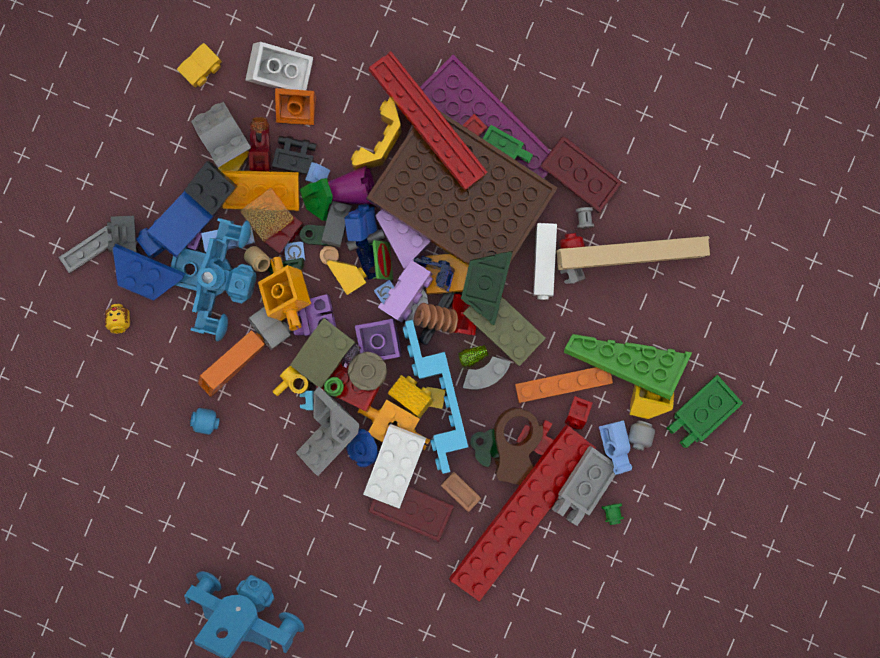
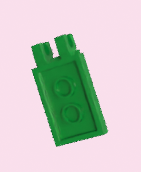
(705, 411)

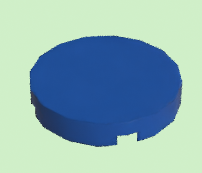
(363, 448)

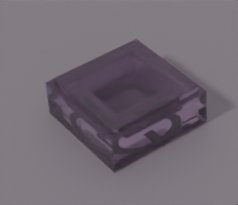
(350, 355)

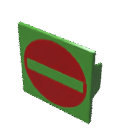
(382, 260)

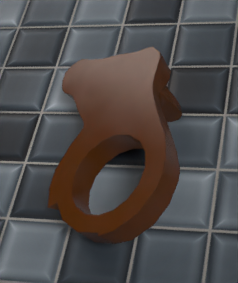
(514, 458)

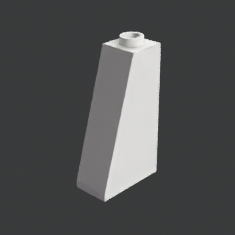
(544, 260)

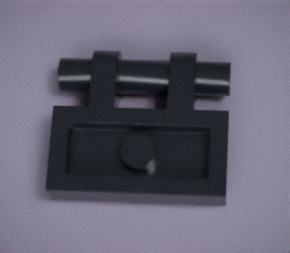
(291, 160)

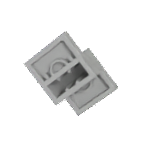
(220, 134)

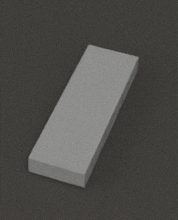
(86, 250)

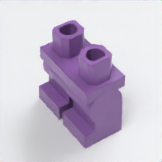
(312, 315)

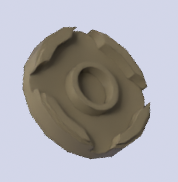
(367, 371)

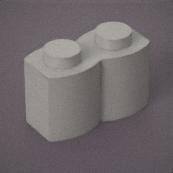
(271, 329)

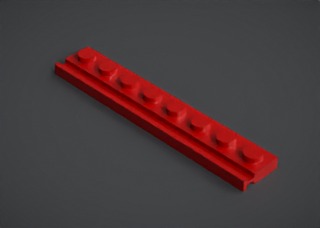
(427, 120)

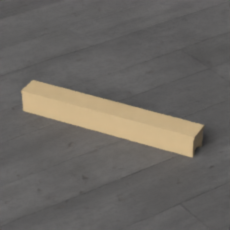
(632, 253)

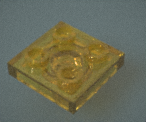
(267, 215)

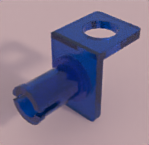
(366, 257)

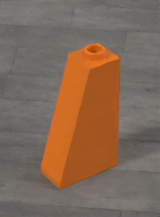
(230, 363)

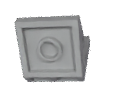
(331, 436)

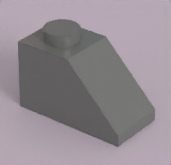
(335, 224)

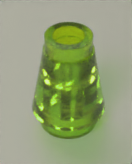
(472, 355)

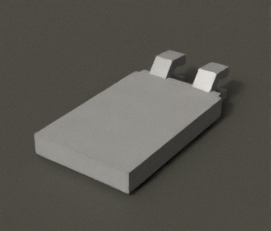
(585, 486)

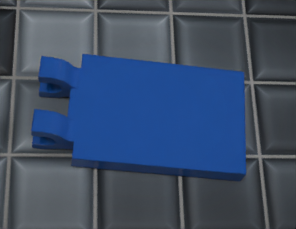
(180, 224)

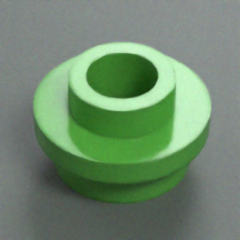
(327, 386)

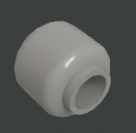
(641, 435)

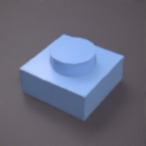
(316, 173)

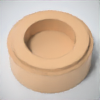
(329, 252)

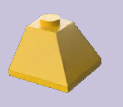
(648, 404)

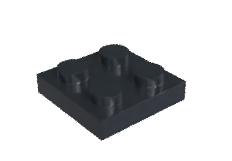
(210, 188)

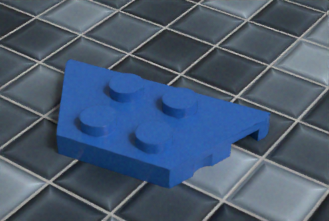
(143, 274)

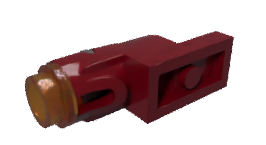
(260, 145)

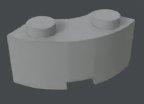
(487, 375)

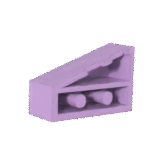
(404, 241)
(407, 291)

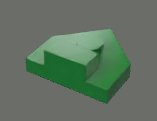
(317, 198)

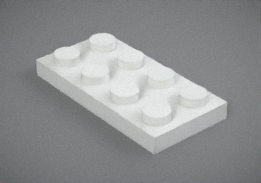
(394, 466)

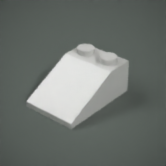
(278, 67)

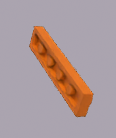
(562, 384)

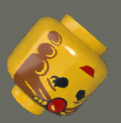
(117, 318)

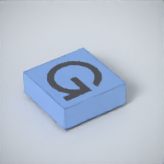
(294, 250)
(382, 291)

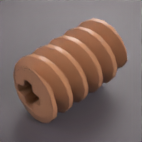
(436, 317)

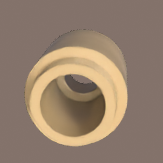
(257, 259)

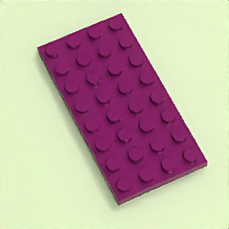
(462, 94)

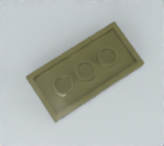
(510, 333)

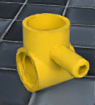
(289, 377)

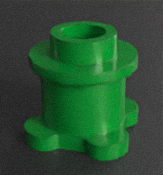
(613, 513)

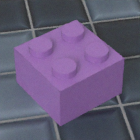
(379, 338)

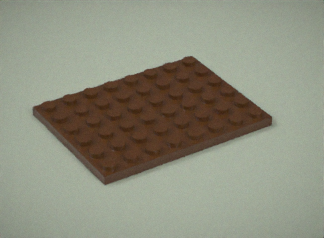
(466, 223)

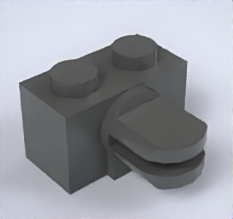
(122, 232)

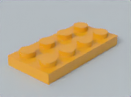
(254, 183)

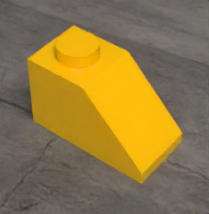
(347, 275)

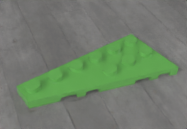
(636, 363)

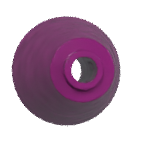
(353, 186)

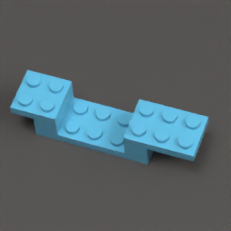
(432, 366)

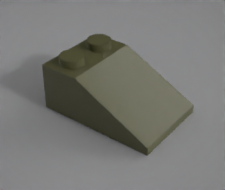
(322, 353)

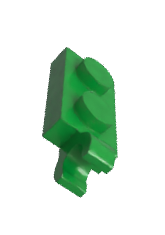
(507, 144)

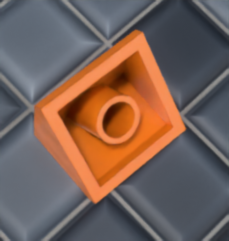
(295, 106)

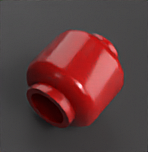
(571, 241)

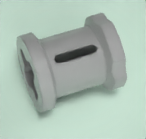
(584, 217)

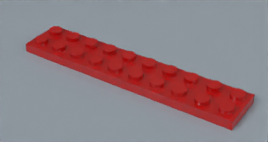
(520, 515)

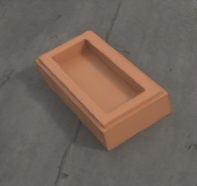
(461, 491)

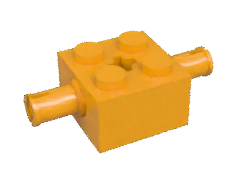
(284, 293)
(387, 414)

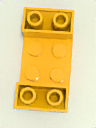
(382, 149)

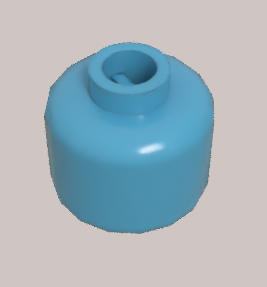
(204, 421)

